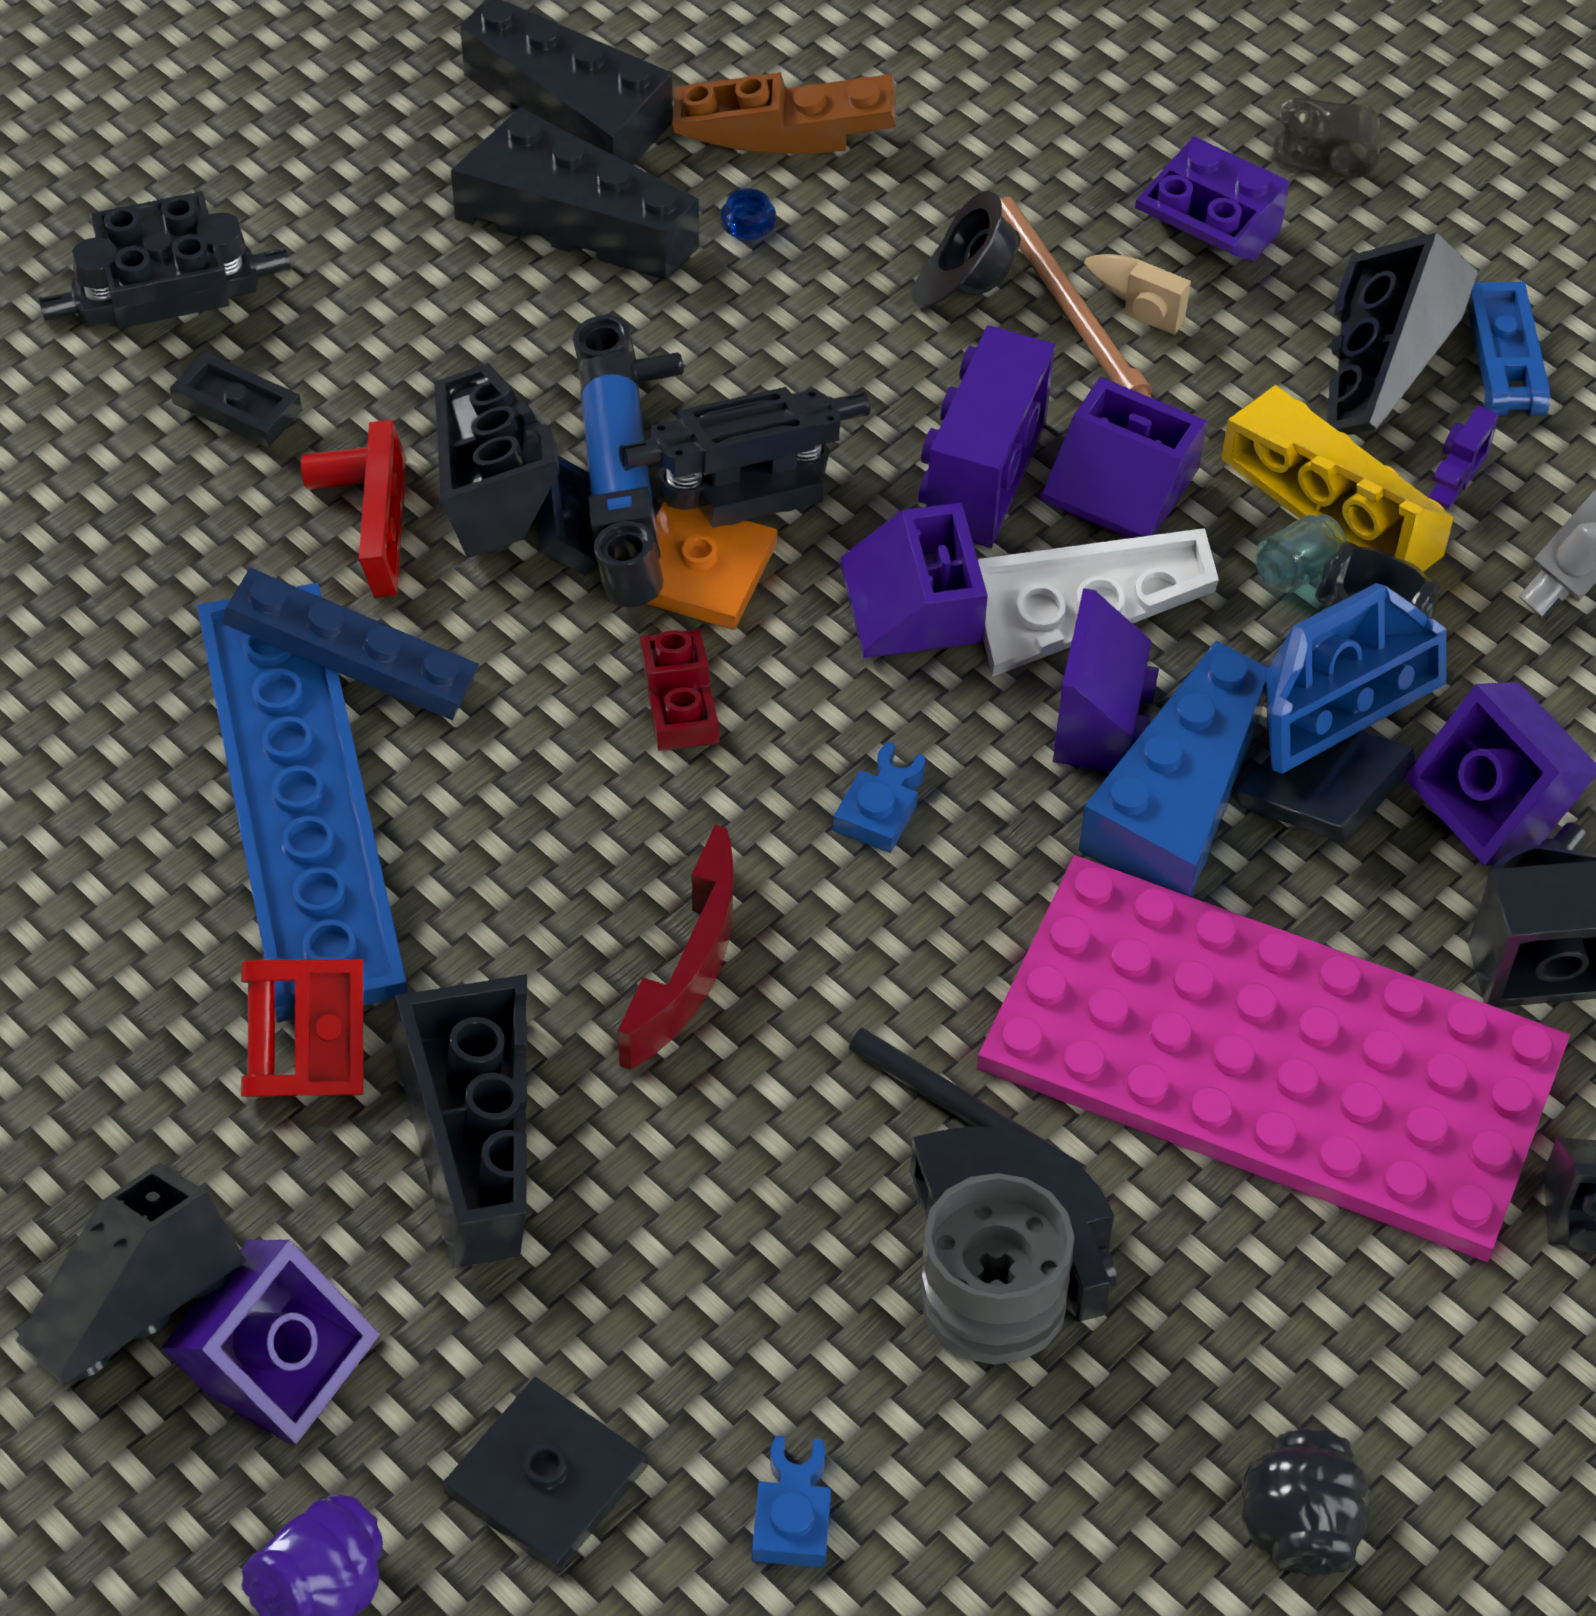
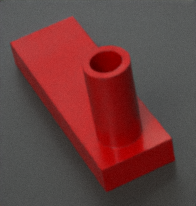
(383, 472)

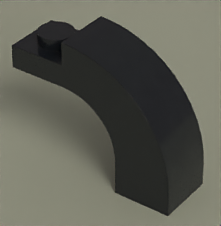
(965, 1152)

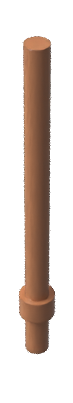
(1072, 303)

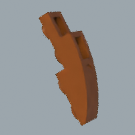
(766, 117)

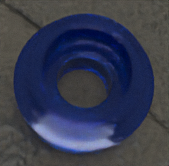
(748, 214)

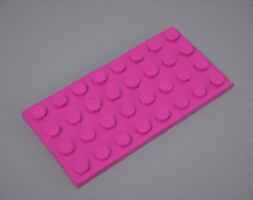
(1277, 1056)

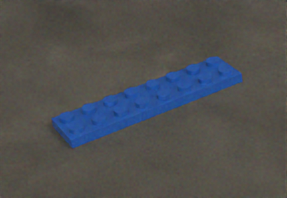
(300, 809)

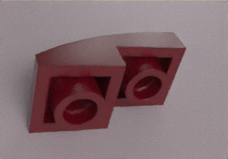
(679, 689)

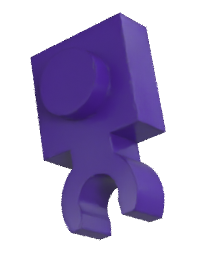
(1466, 451)

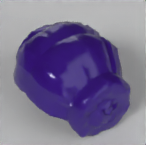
(318, 1563)

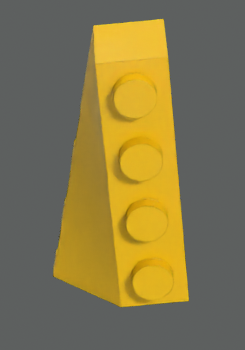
(1323, 471)

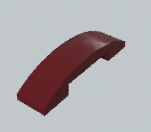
(661, 1009)

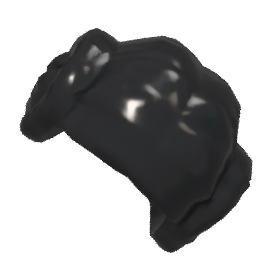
(1360, 567)
(1307, 1502)

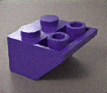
(1218, 199)
(1125, 460)
(916, 583)

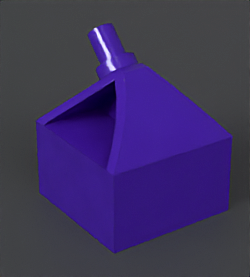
(1501, 771)

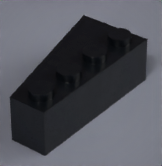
(575, 195)
(468, 1103)

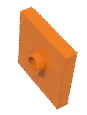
(707, 568)

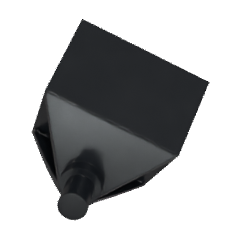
(1538, 924)

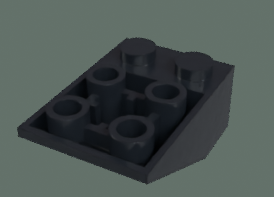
(128, 1271)

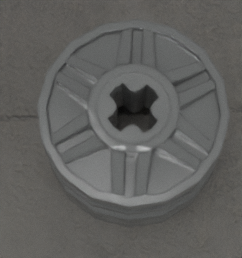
(996, 1268)

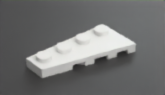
(1039, 593)

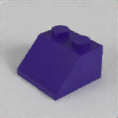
(1103, 687)
(272, 1340)

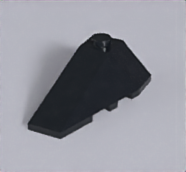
(1394, 317)
(490, 459)

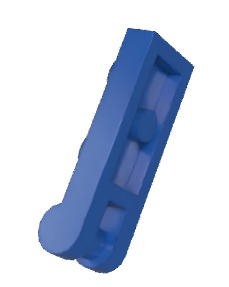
(1508, 348)

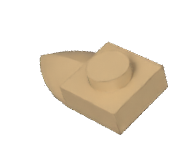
(1149, 291)

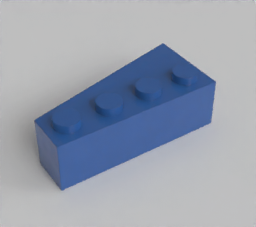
(1176, 780)

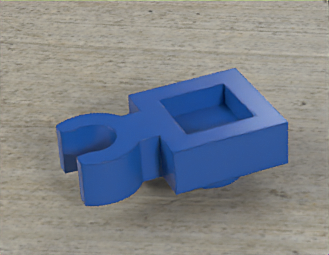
(880, 805)
(792, 1513)

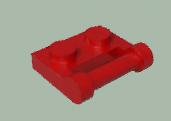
(325, 1027)

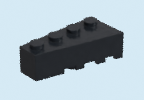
(567, 78)

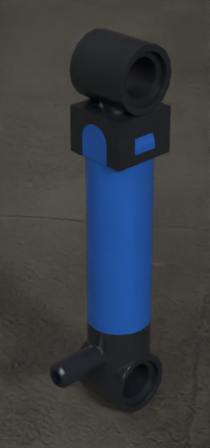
(612, 416)

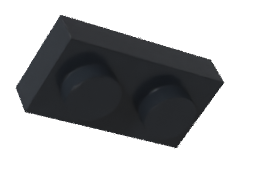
(236, 399)
(566, 520)

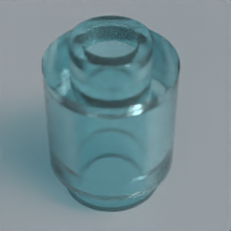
(1298, 552)

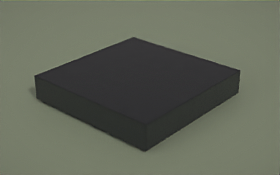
(1333, 789)

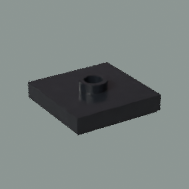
(545, 1474)

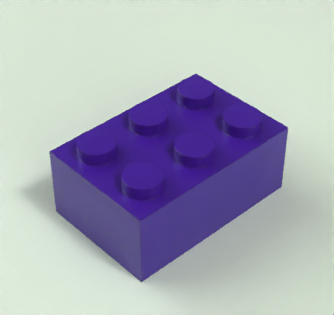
(989, 429)

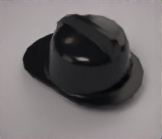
(971, 255)

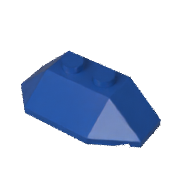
(1349, 672)

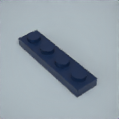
(350, 643)

